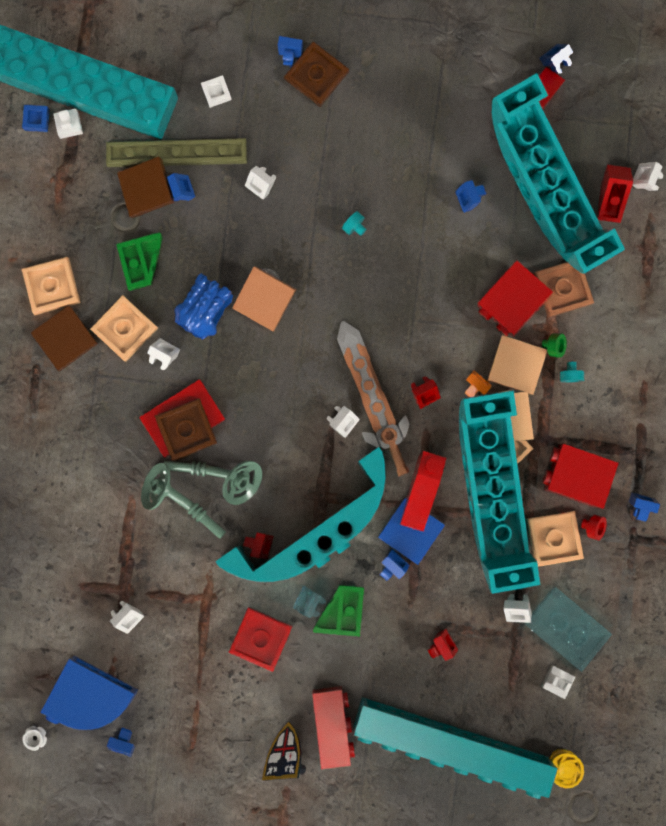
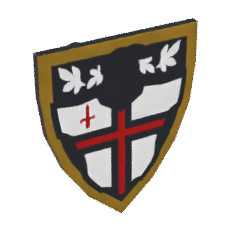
(284, 756)

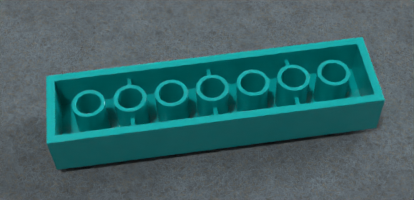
(85, 83)
(455, 748)

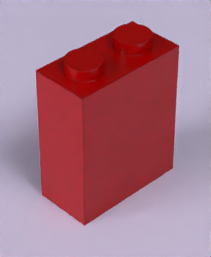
(514, 299)
(580, 476)

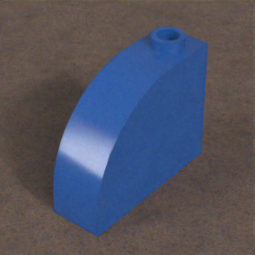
(87, 697)

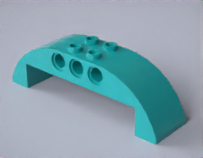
(548, 178)
(495, 491)
(287, 562)

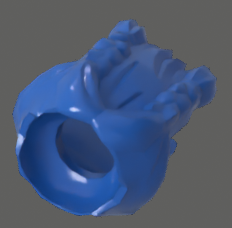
(203, 307)

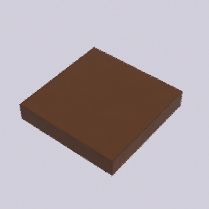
(316, 74)
(145, 187)
(64, 338)
(186, 429)

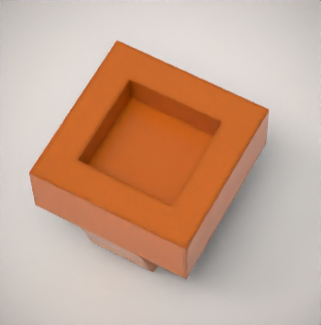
(477, 383)

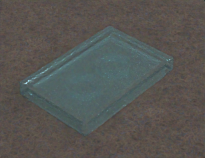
(568, 629)

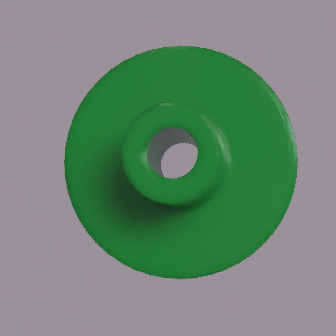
(555, 345)

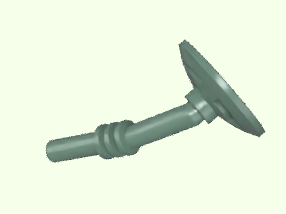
(235, 477)
(163, 488)

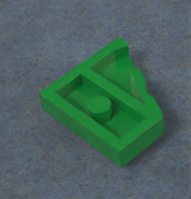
(140, 260)
(342, 613)

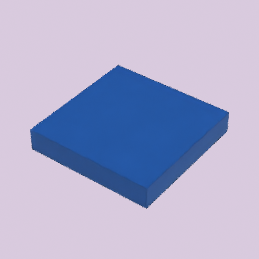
(409, 541)

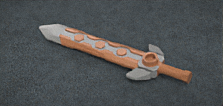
(373, 398)

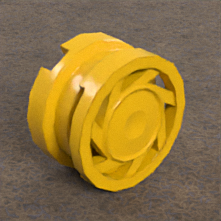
(569, 770)

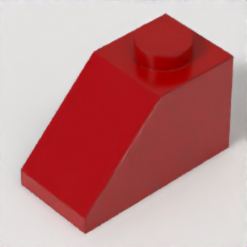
(614, 193)

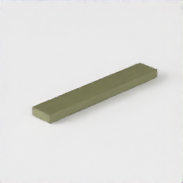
(177, 152)

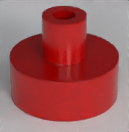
(595, 527)

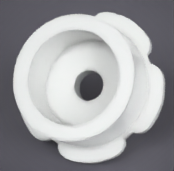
(28, 739)

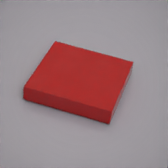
(260, 639)

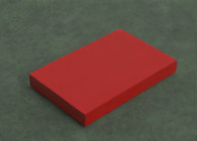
(190, 393)

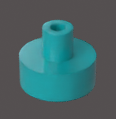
(354, 223)
(572, 374)

